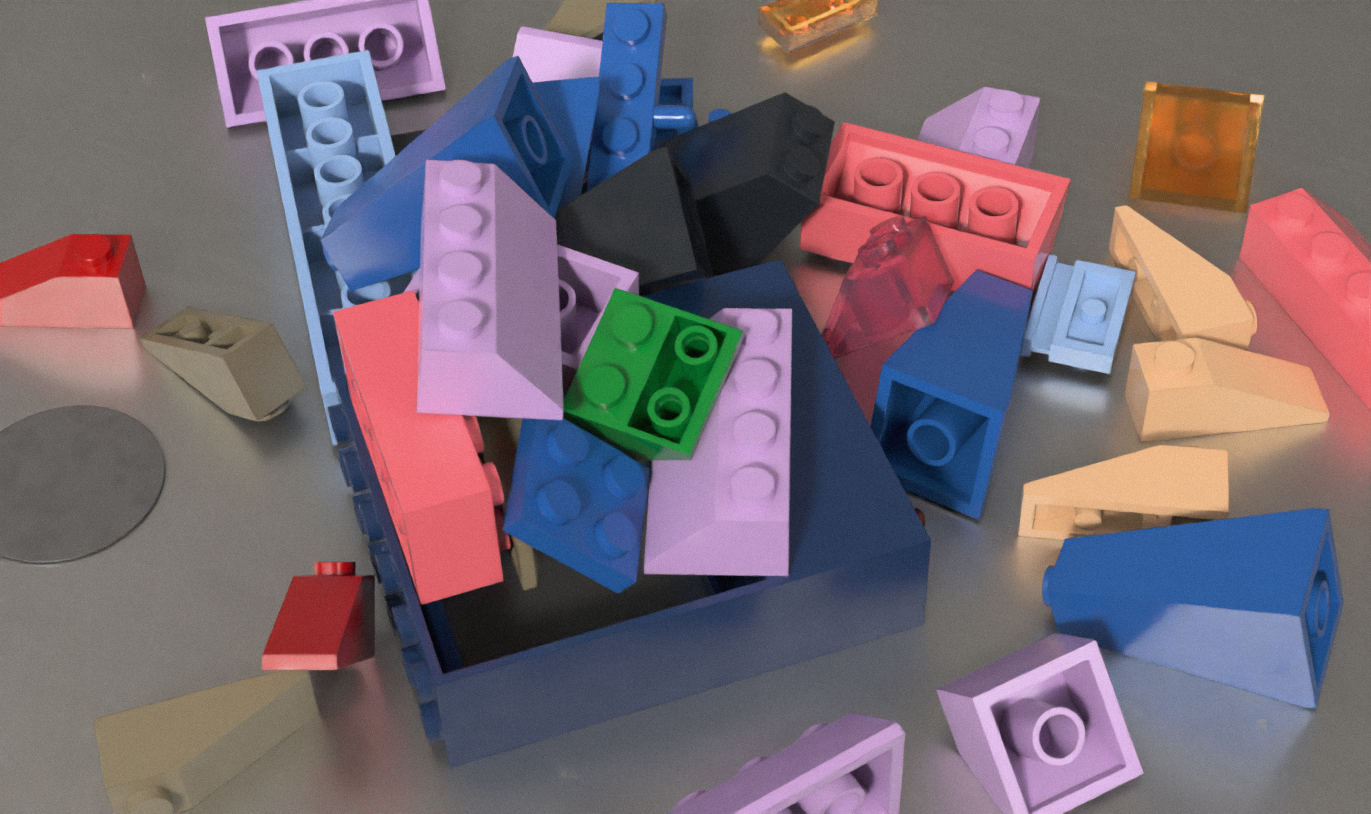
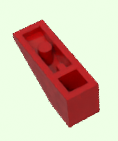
(73, 284)
(324, 620)

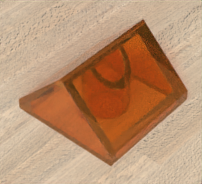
(1196, 147)

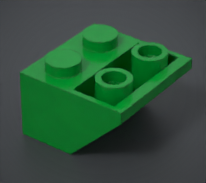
(651, 378)

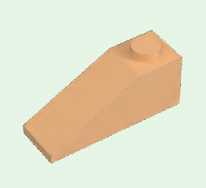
(1177, 287)
(1216, 389)
(1128, 494)

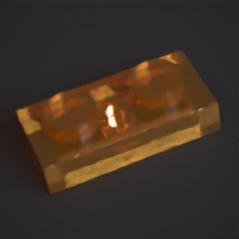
(803, 22)

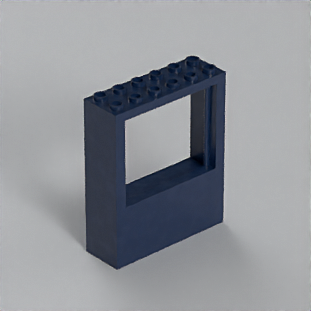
(851, 576)

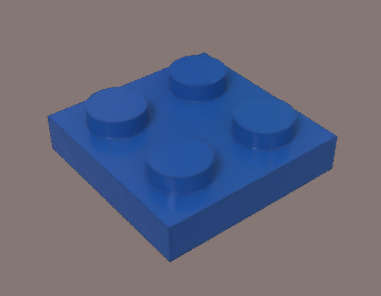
(578, 501)

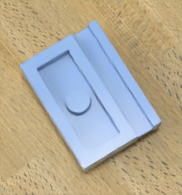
(1079, 314)

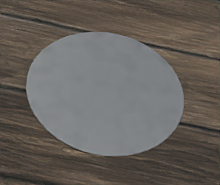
(74, 481)

